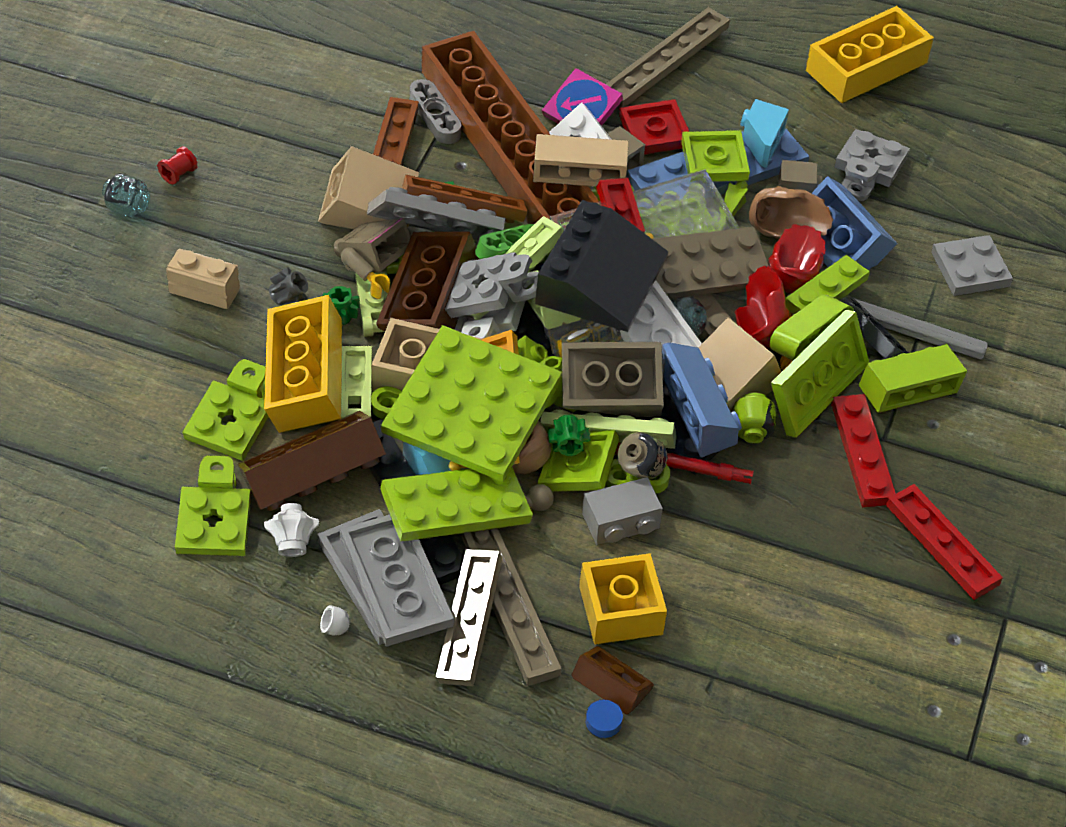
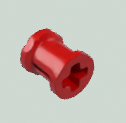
(177, 165)

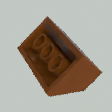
(427, 278)
(312, 460)

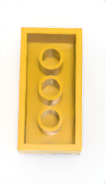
(869, 54)
(303, 364)

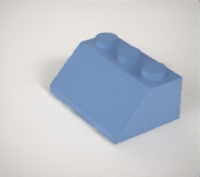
(853, 228)
(699, 398)

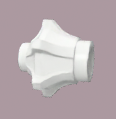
(291, 529)

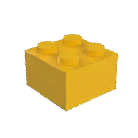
(622, 598)

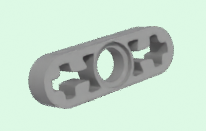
(435, 122)

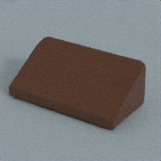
(611, 679)

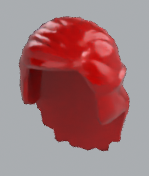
(797, 256)
(765, 306)

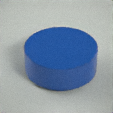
(604, 718)

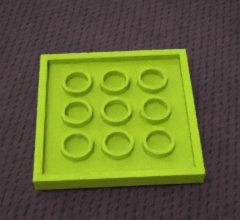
(472, 403)

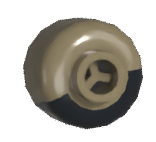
(642, 455)

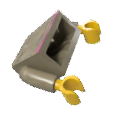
(372, 249)

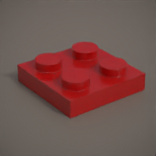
(655, 124)

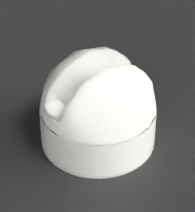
(334, 621)

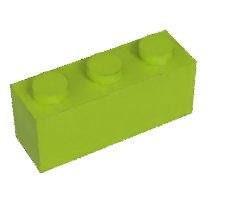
(912, 378)

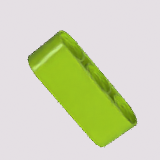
(806, 325)

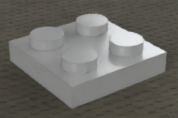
(971, 265)

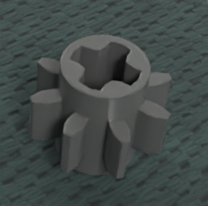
(288, 287)

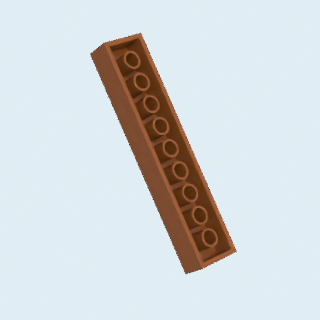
(497, 122)

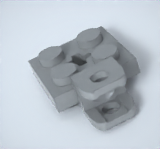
(862, 169)
(489, 282)

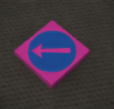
(582, 88)

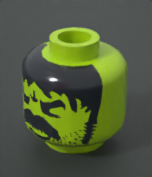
(756, 417)

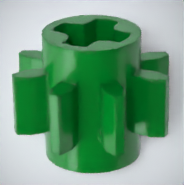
(345, 303)
(568, 435)

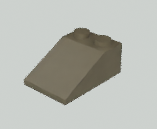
(613, 378)

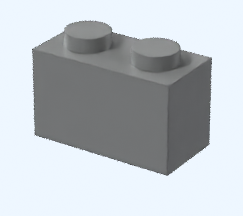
(622, 511)

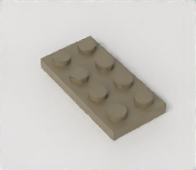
(709, 262)

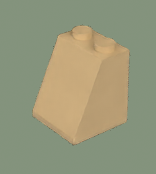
(355, 183)
(739, 362)

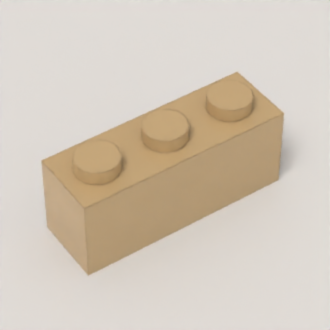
(579, 160)

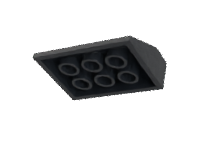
(600, 268)

